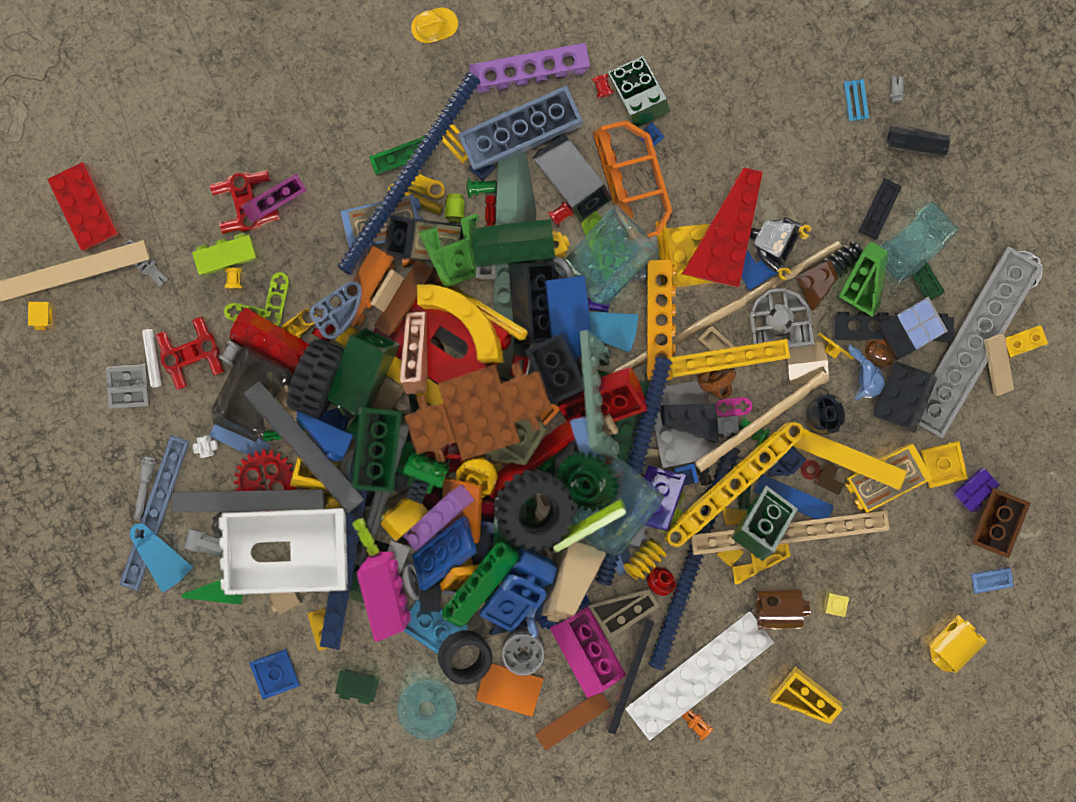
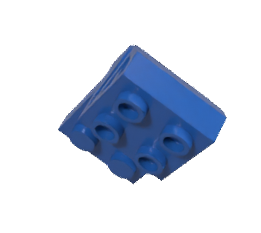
(520, 590)

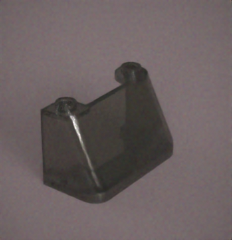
(231, 407)

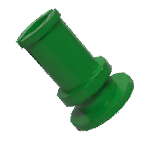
(480, 187)
(760, 435)

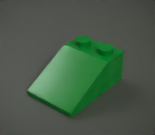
(214, 593)

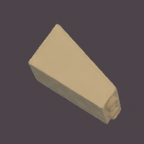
(574, 574)

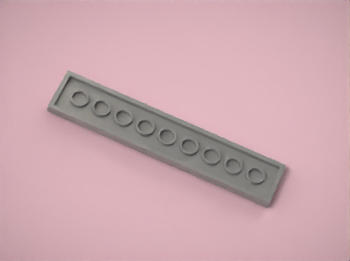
(967, 352)

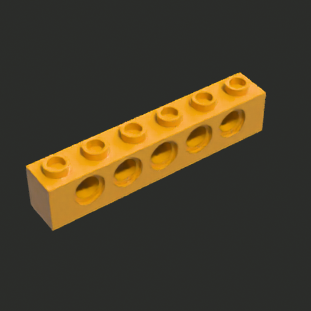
(656, 268)

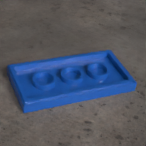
(568, 308)
(444, 553)

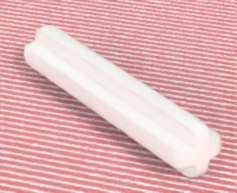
(152, 358)

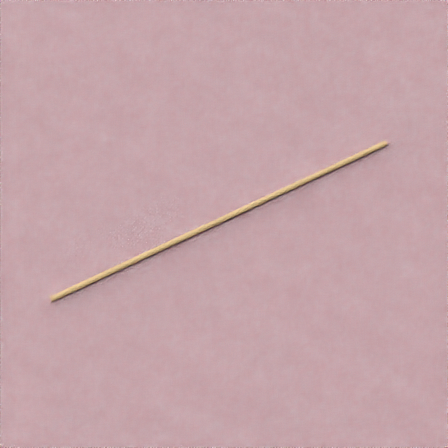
(702, 324)

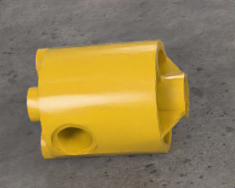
(955, 645)

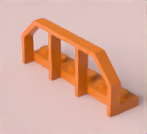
(614, 177)

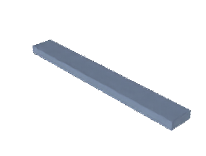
(156, 507)

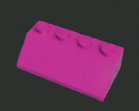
(383, 595)
(588, 652)

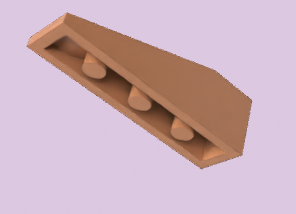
(414, 358)

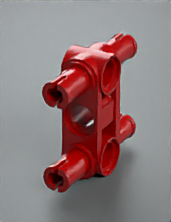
(242, 196)
(189, 353)

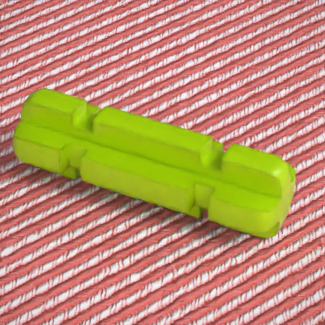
(365, 537)

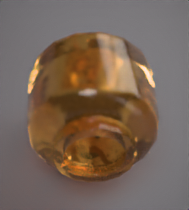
(879, 353)

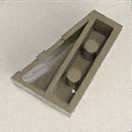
(623, 610)

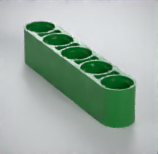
(480, 584)

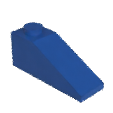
(328, 438)

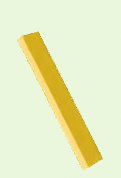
(729, 358)
(852, 459)

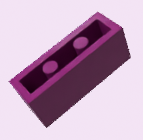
(273, 198)

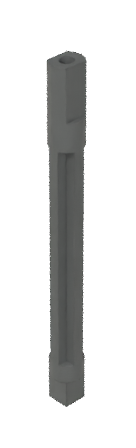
(379, 502)

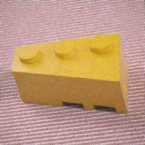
(806, 696)

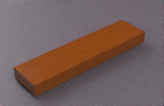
(403, 298)
(572, 720)

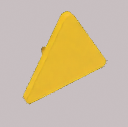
(833, 349)

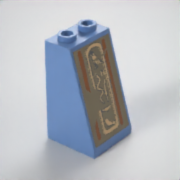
(356, 218)

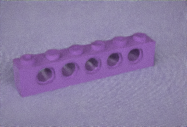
(537, 59)

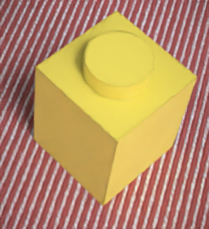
(835, 604)

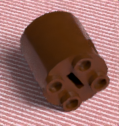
(781, 609)

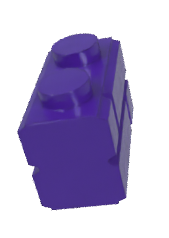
(976, 490)

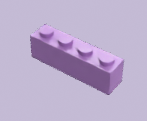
(438, 517)

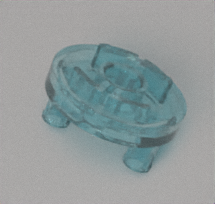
(439, 721)

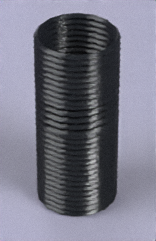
(924, 141)

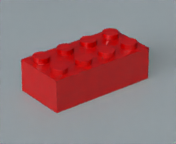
(84, 207)

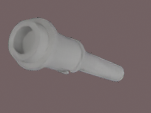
(145, 477)

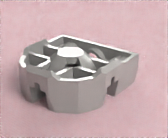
(775, 324)

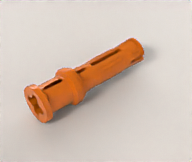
(694, 722)

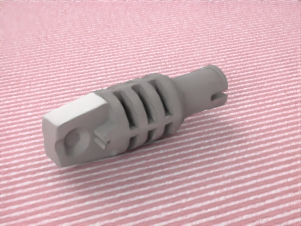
(149, 268)

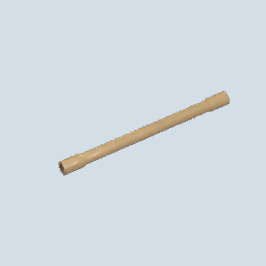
(711, 457)

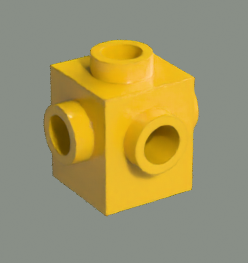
(563, 243)

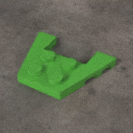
(456, 260)

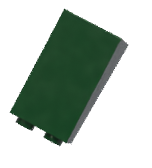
(362, 370)

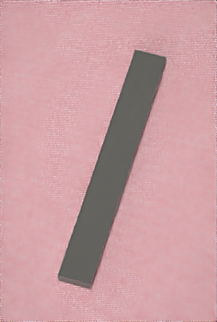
(303, 447)
(248, 501)

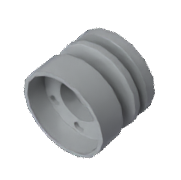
(525, 662)

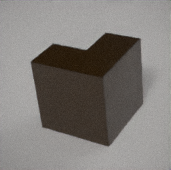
(826, 481)

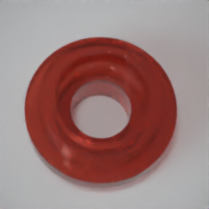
(816, 472)

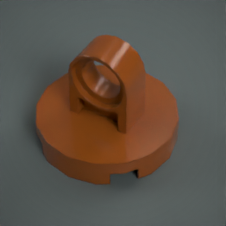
(717, 380)

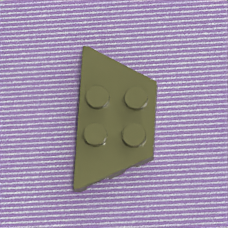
(522, 451)

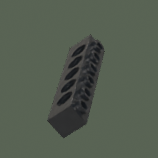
(841, 331)

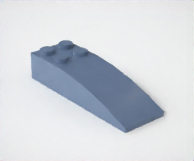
(521, 128)

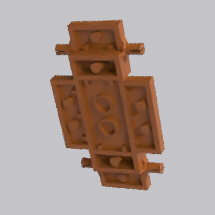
(478, 412)

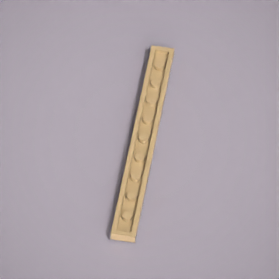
(799, 531)

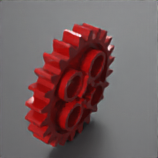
(282, 476)

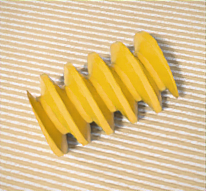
(644, 559)

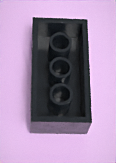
(530, 299)

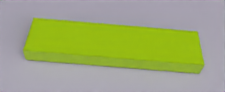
(591, 524)

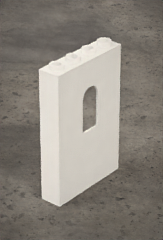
(316, 550)

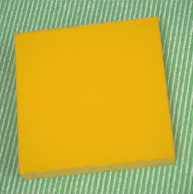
(944, 464)

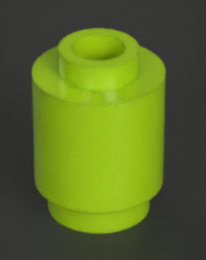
(454, 207)

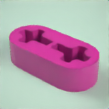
(731, 402)

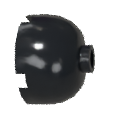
(825, 414)

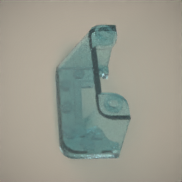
(640, 503)

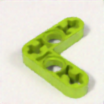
(265, 312)

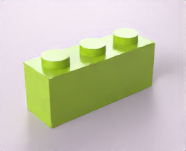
(224, 254)

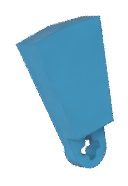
(614, 329)
(161, 559)

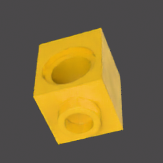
(40, 315)

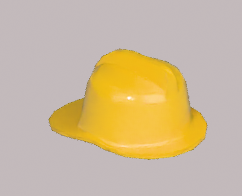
(434, 25)

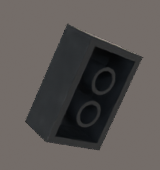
(558, 367)
(905, 396)

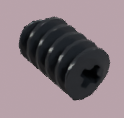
(845, 258)

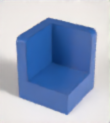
(335, 418)
(690, 472)

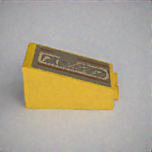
(873, 493)

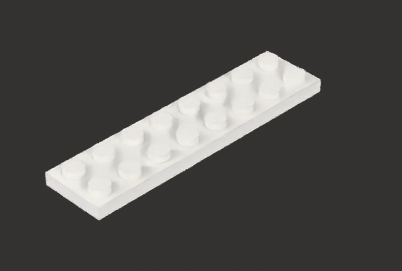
(699, 676)

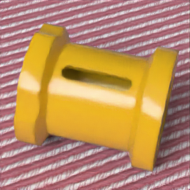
(233, 278)

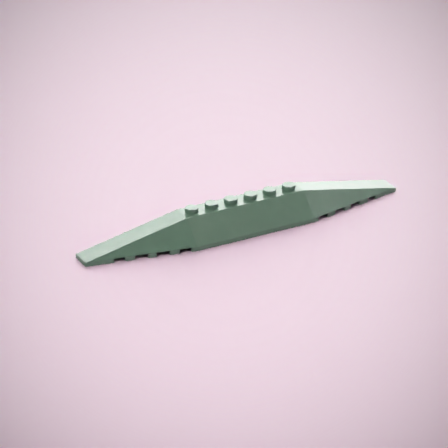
(514, 205)

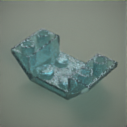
(919, 242)

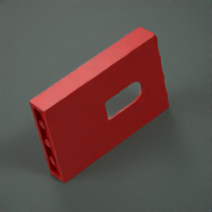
(439, 363)

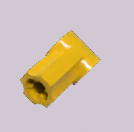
(424, 186)

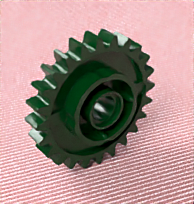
(589, 480)

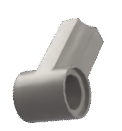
(200, 542)

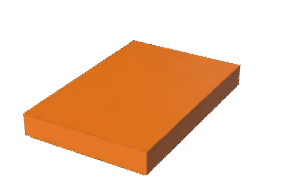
(473, 511)
(510, 690)

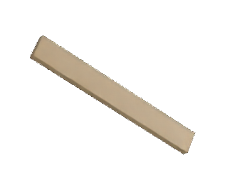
(74, 270)

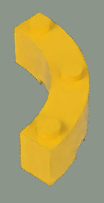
(480, 327)

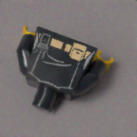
(776, 242)

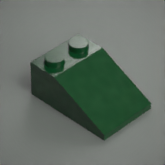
(764, 524)

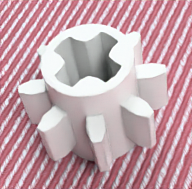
(205, 446)

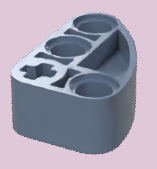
(341, 316)

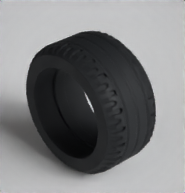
(472, 673)

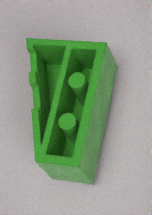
(867, 280)

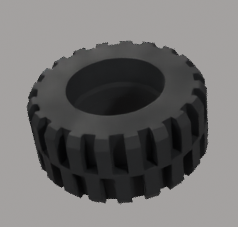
(314, 378)
(551, 527)

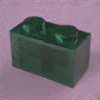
(357, 686)

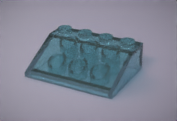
(611, 255)

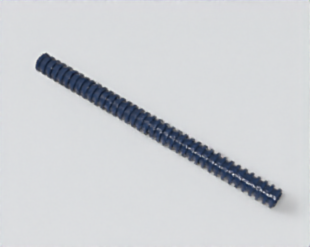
(409, 173)
(640, 446)
(687, 577)

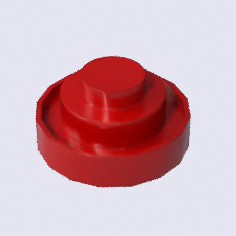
(661, 581)

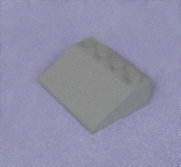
(676, 446)

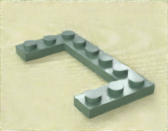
(595, 353)

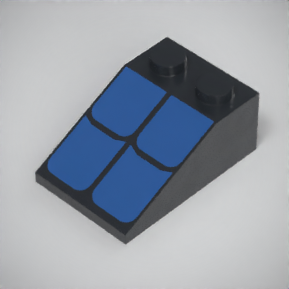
(911, 328)

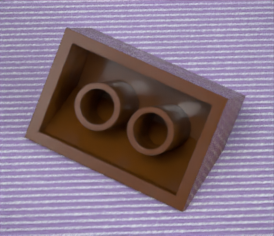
(1000, 523)

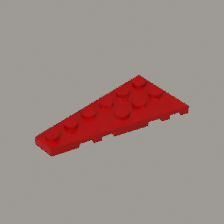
(726, 240)

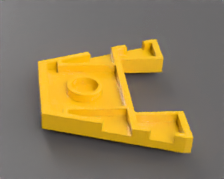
(745, 571)

